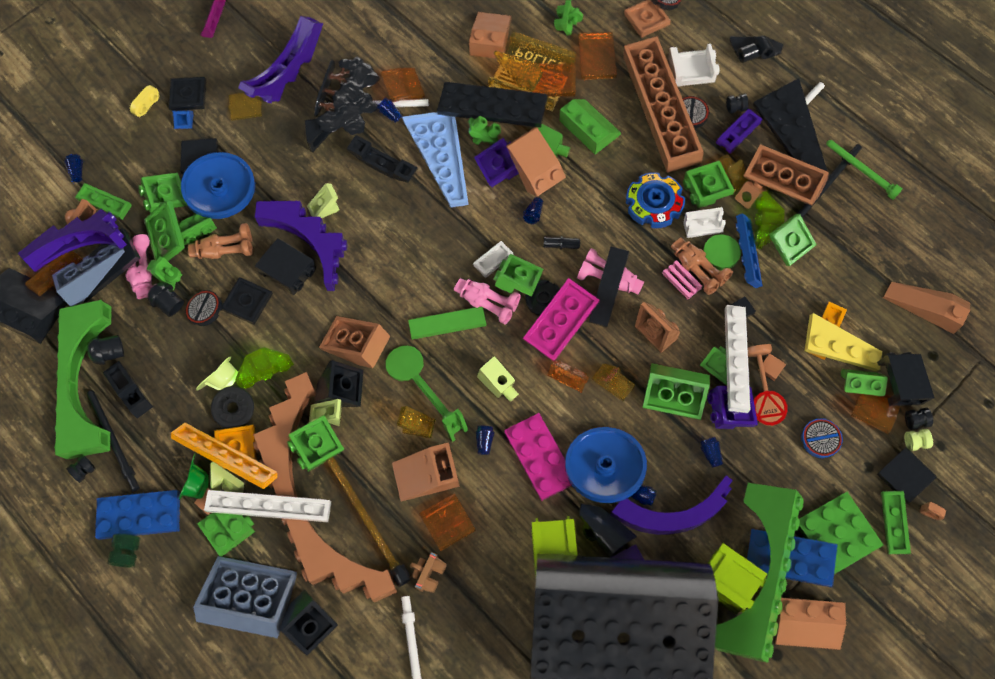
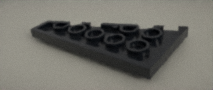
(790, 121)

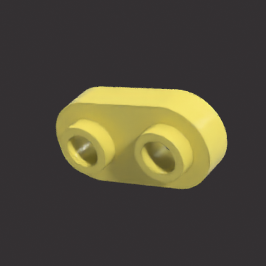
(144, 101)

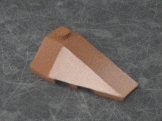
(934, 306)

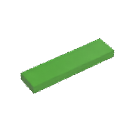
(447, 323)

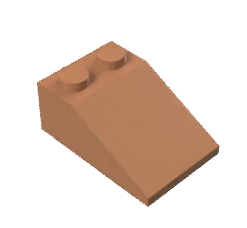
(489, 34)
(535, 162)
(656, 326)
(355, 341)

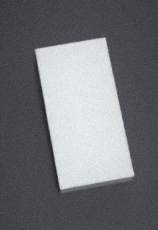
(492, 259)

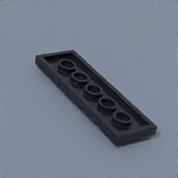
(492, 104)

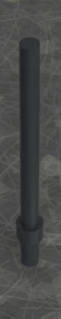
(831, 178)
(127, 471)

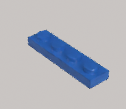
(749, 251)

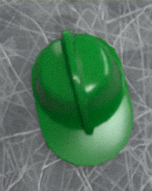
(196, 482)

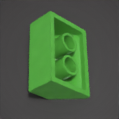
(588, 125)
(676, 391)

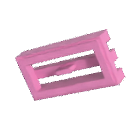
(687, 275)

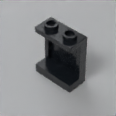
(286, 266)
(907, 379)

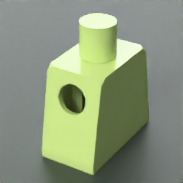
(493, 373)

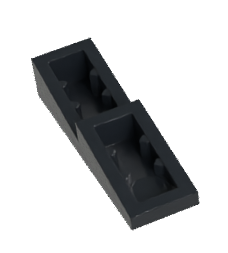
(609, 286)

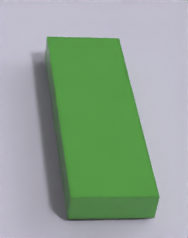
(104, 201)
(895, 522)

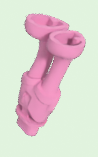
(139, 276)
(628, 281)
(477, 296)

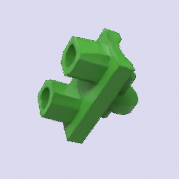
(570, 15)
(482, 132)
(164, 271)

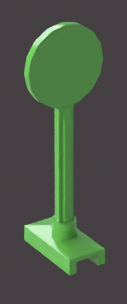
(406, 364)

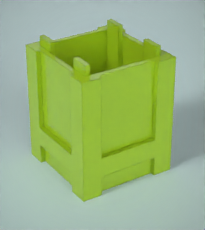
(553, 538)
(735, 579)

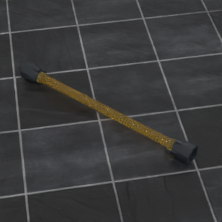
(398, 572)

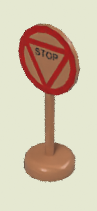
(769, 405)

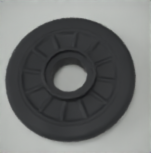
(226, 396)

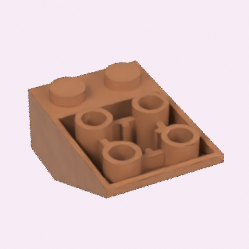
(425, 472)

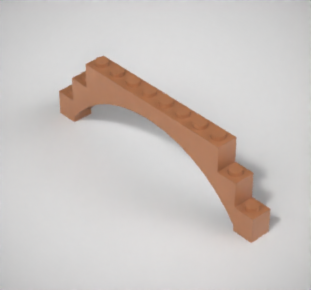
(316, 556)

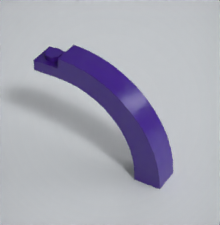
(672, 523)

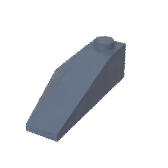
(78, 281)

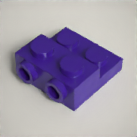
(496, 163)
(729, 419)

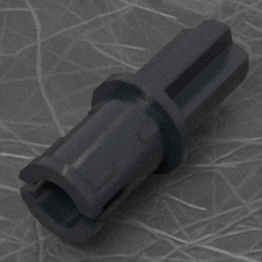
(560, 242)

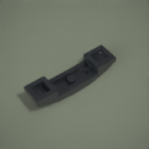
(380, 161)

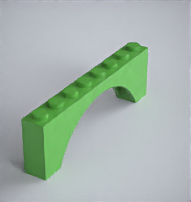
(74, 430)
(753, 630)

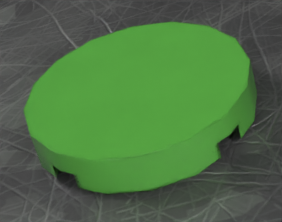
(722, 251)

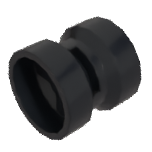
(737, 103)
(916, 419)
(77, 472)

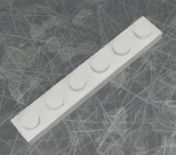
(737, 359)
(267, 506)

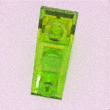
(768, 219)
(262, 366)

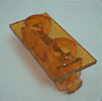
(561, 373)

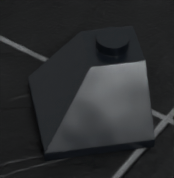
(341, 383)
(306, 623)

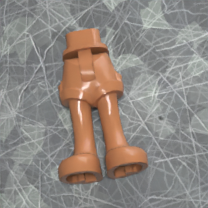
(213, 247)
(692, 257)

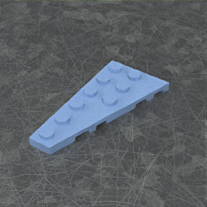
(439, 145)

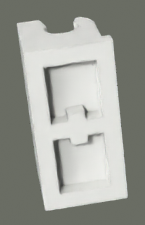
(704, 222)

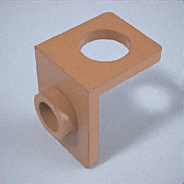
(755, 190)

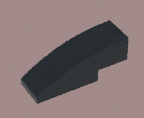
(127, 389)

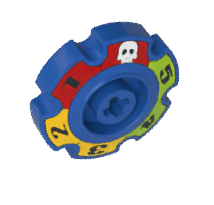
(655, 200)

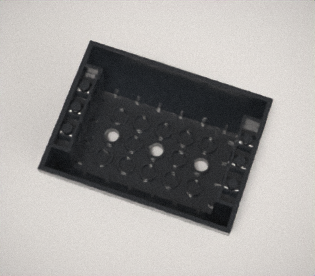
(617, 597)

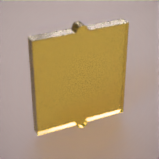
(244, 106)

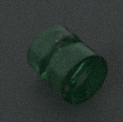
(121, 543)

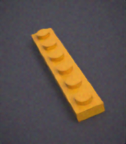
(224, 455)

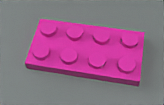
(561, 319)
(539, 456)

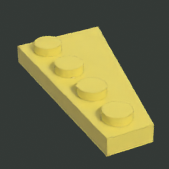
(837, 344)

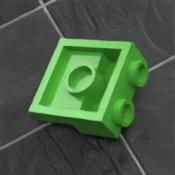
(707, 184)
(160, 189)
(517, 275)
(314, 443)
(226, 530)

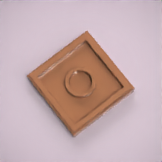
(646, 18)

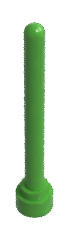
(891, 189)

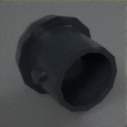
(163, 297)
(105, 349)

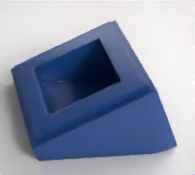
(183, 119)

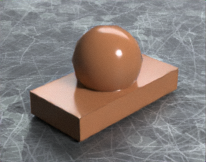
(83, 211)

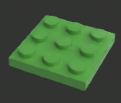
(844, 525)

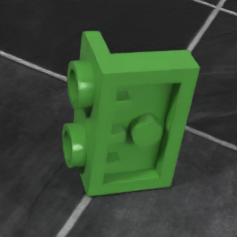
(195, 227)
(716, 363)
(864, 382)

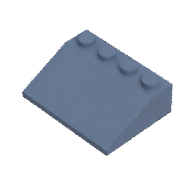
(245, 597)

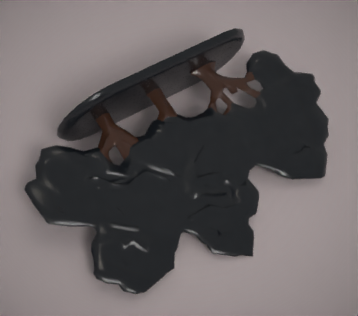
(349, 99)

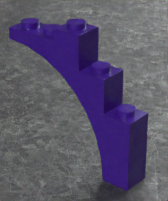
(285, 69)
(292, 218)
(53, 242)

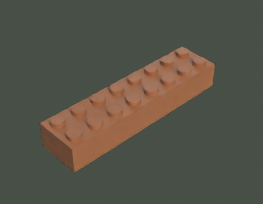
(663, 105)

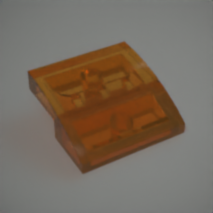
(402, 84)
(875, 411)
(447, 522)

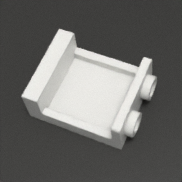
(693, 66)

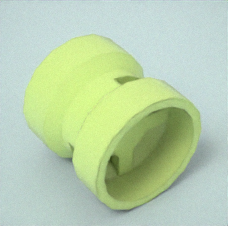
(919, 439)

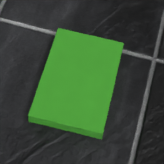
(164, 232)

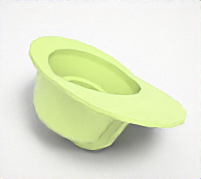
(221, 378)

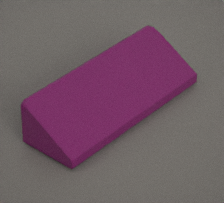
(213, 18)

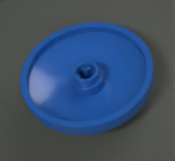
(218, 185)
(606, 465)

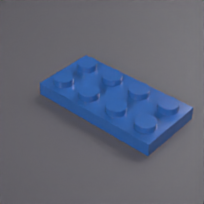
(138, 514)
(810, 560)

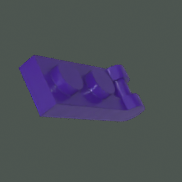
(739, 130)

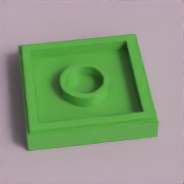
(792, 239)

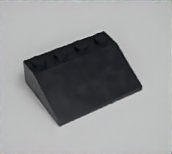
(26, 311)

